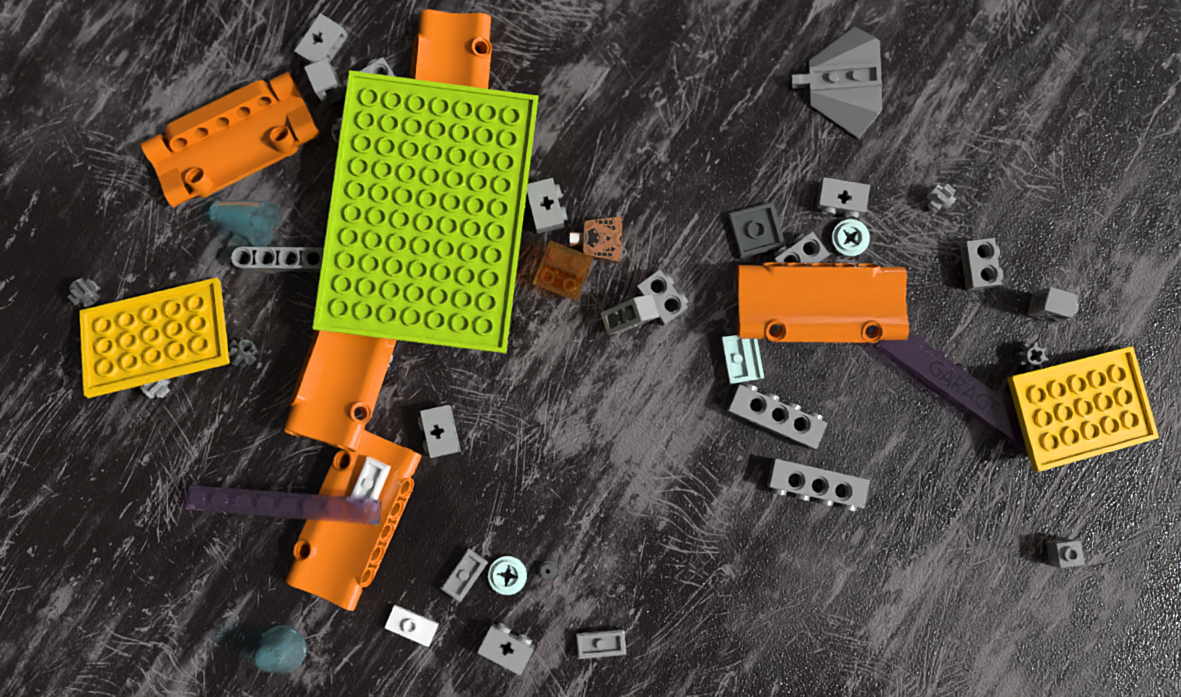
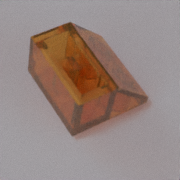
(563, 270)

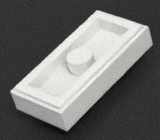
(371, 479)
(411, 625)

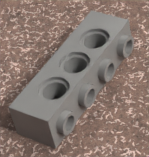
(808, 437)
(855, 487)

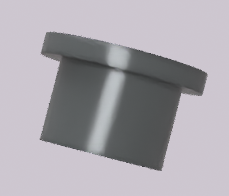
(548, 565)

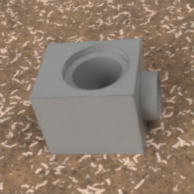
(1065, 553)

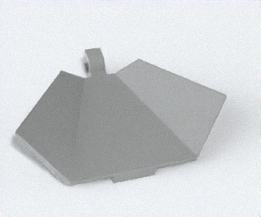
(846, 81)

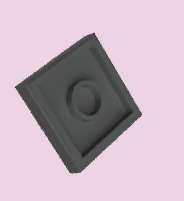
(756, 230)

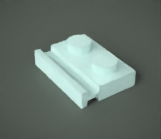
(742, 359)

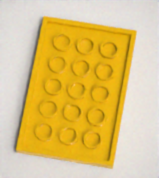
(153, 337)
(1082, 408)

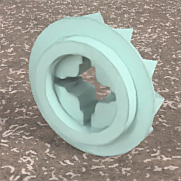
(861, 238)
(498, 581)

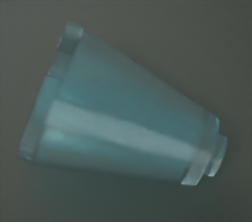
(247, 219)
(281, 650)

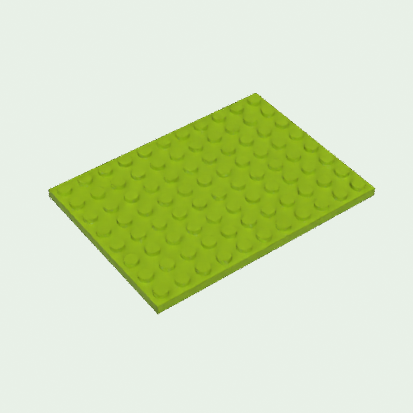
(426, 212)

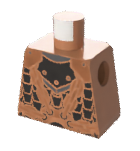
(600, 239)

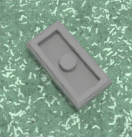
(464, 575)
(601, 644)

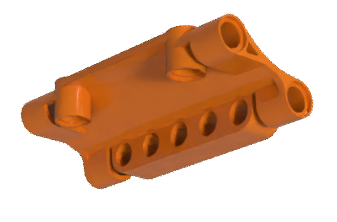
(447, 51)
(230, 139)
(822, 302)
(334, 380)
(344, 553)

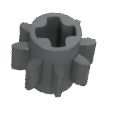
(83, 292)
(242, 352)

